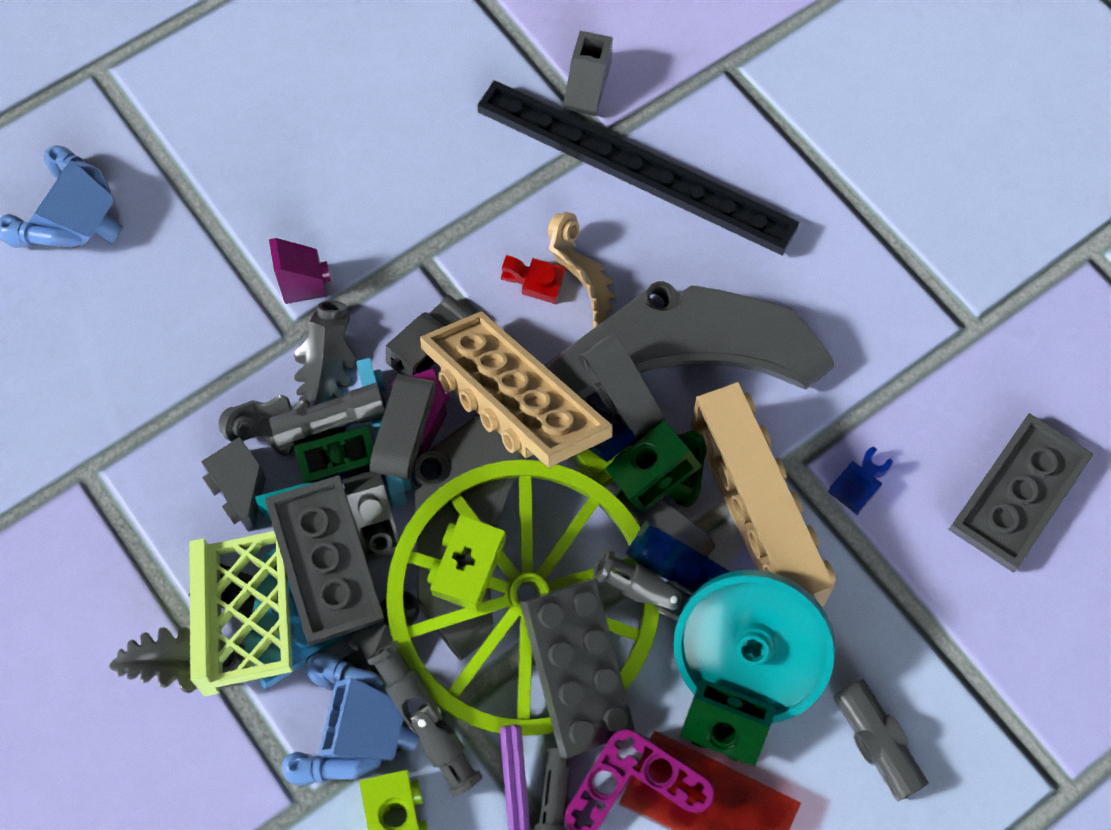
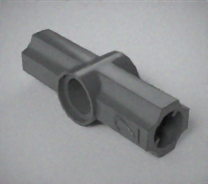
(880, 740)

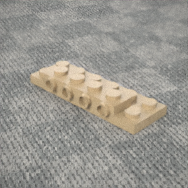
(513, 391)

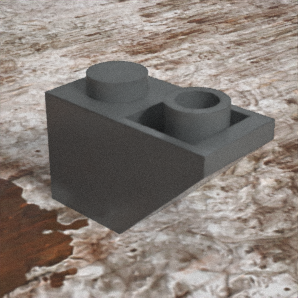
(588, 72)
(238, 478)
(371, 514)

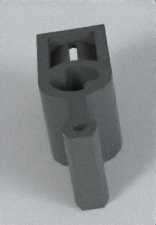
(405, 350)

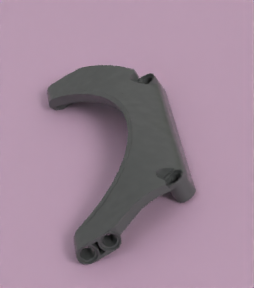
(690, 329)

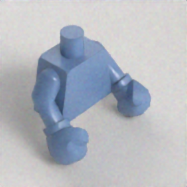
(69, 211)
(359, 728)

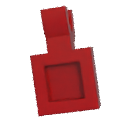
(539, 280)

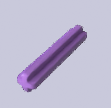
(514, 777)

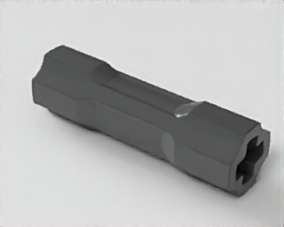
(303, 424)

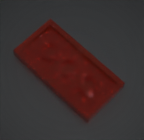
(737, 803)

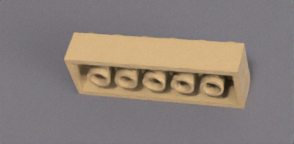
(757, 491)

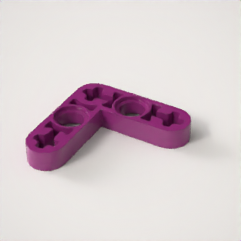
(624, 769)

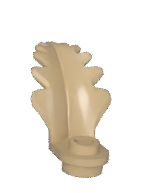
(563, 232)

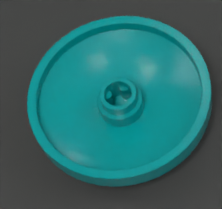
(757, 639)

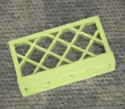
(207, 619)

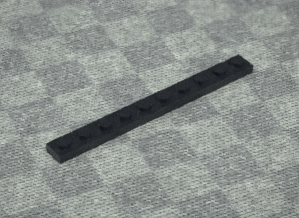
(639, 167)

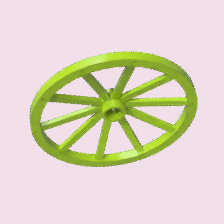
(403, 554)

